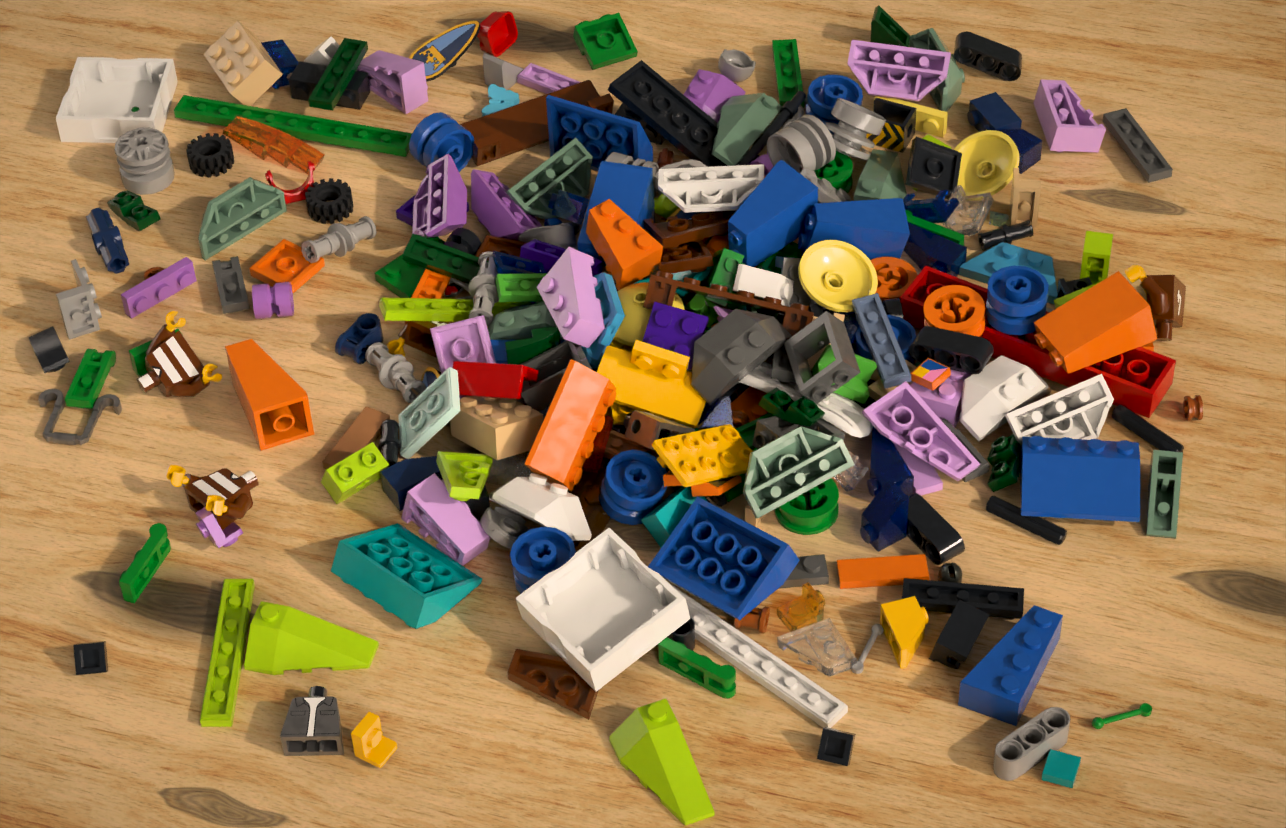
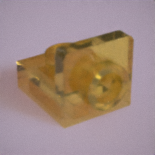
(802, 610)

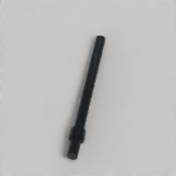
(787, 112)

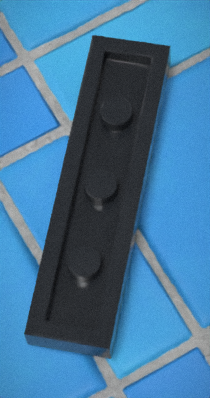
(944, 596)

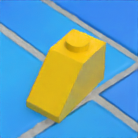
(903, 627)

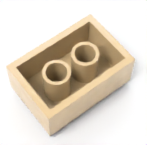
(242, 64)
(496, 425)

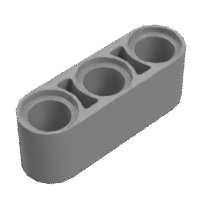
(1031, 743)

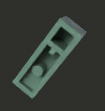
(1164, 493)

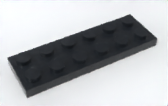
(668, 112)

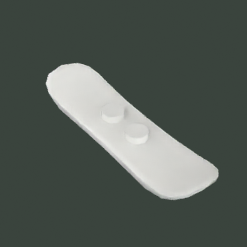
(838, 410)

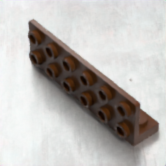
(526, 123)
(663, 289)

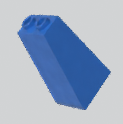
(628, 188)
(772, 214)
(872, 226)

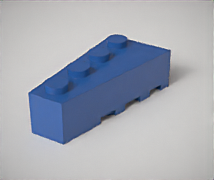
(1011, 670)

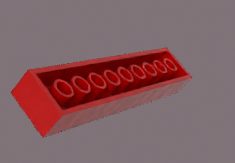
(1134, 377)

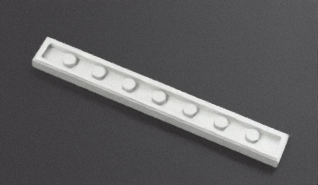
(764, 666)

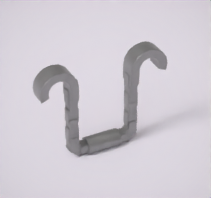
(67, 438)

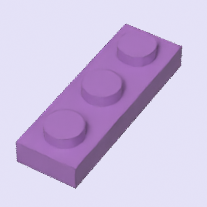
(158, 287)

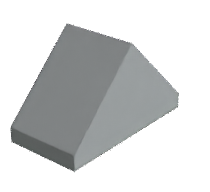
(499, 72)

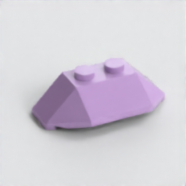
(897, 70)

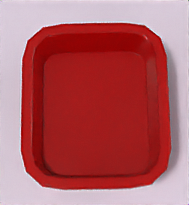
(497, 33)

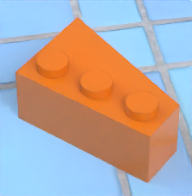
(623, 244)

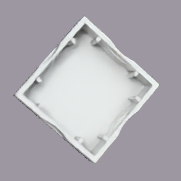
(106, 91)
(603, 609)

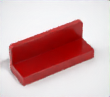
(492, 379)

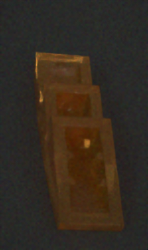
(272, 142)

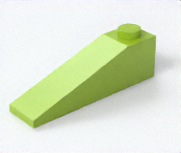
(294, 640)
(658, 755)

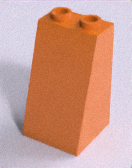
(1096, 325)
(269, 396)

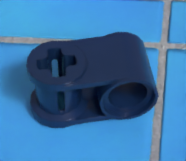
(360, 337)

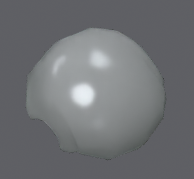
(736, 65)

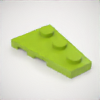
(464, 473)

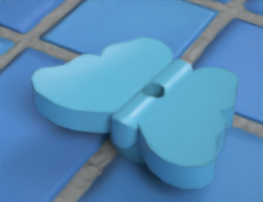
(499, 99)

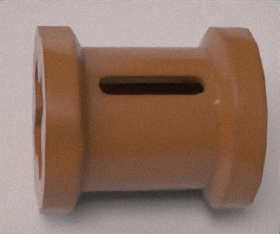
(755, 619)

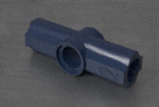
(107, 240)

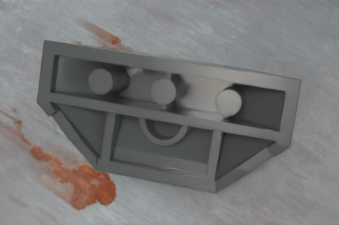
(733, 351)

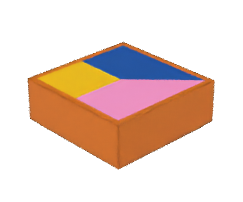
(930, 374)

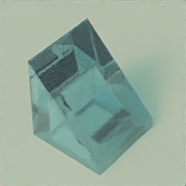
(998, 219)

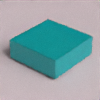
(1061, 768)

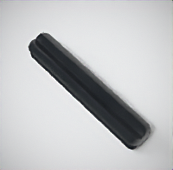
(1145, 429)
(1031, 523)

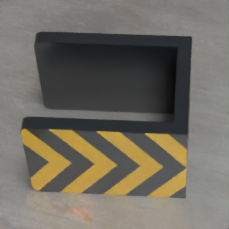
(898, 126)

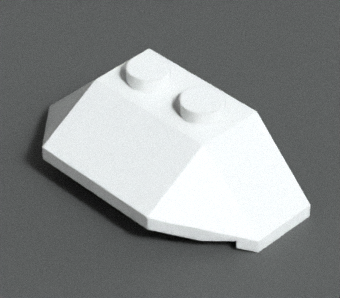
(710, 187)
(996, 392)
(1071, 413)
(544, 504)

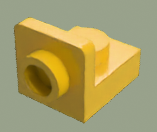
(370, 743)

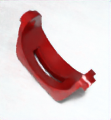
(296, 194)

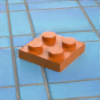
(285, 264)

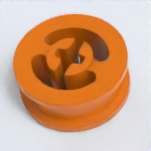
(891, 274)
(967, 310)

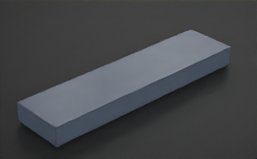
(881, 340)

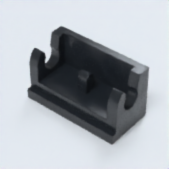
(959, 635)

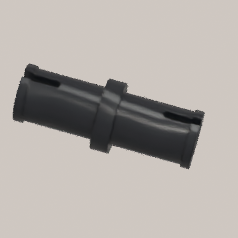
(1005, 234)
(389, 444)

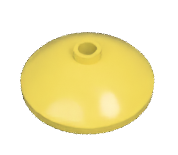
(984, 154)
(838, 265)
(636, 317)

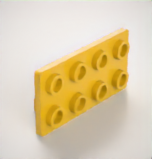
(653, 382)
(704, 455)

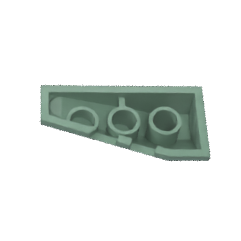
(741, 125)
(881, 177)

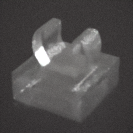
(851, 477)

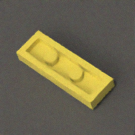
(927, 119)

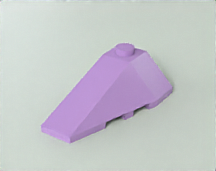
(915, 427)

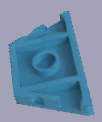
(1006, 255)
(612, 316)

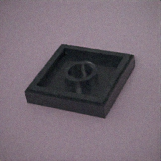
(933, 167)

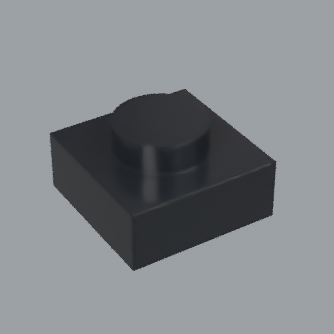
(90, 658)
(836, 746)

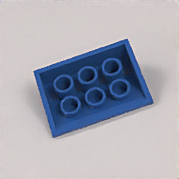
(596, 131)
(1080, 479)
(724, 559)

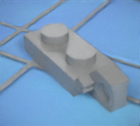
(826, 191)

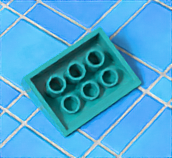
(403, 574)

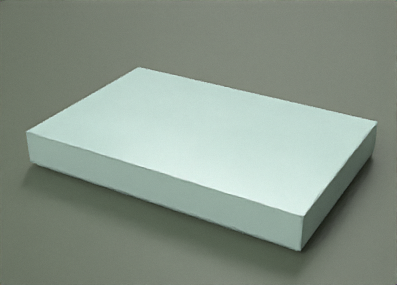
(429, 413)

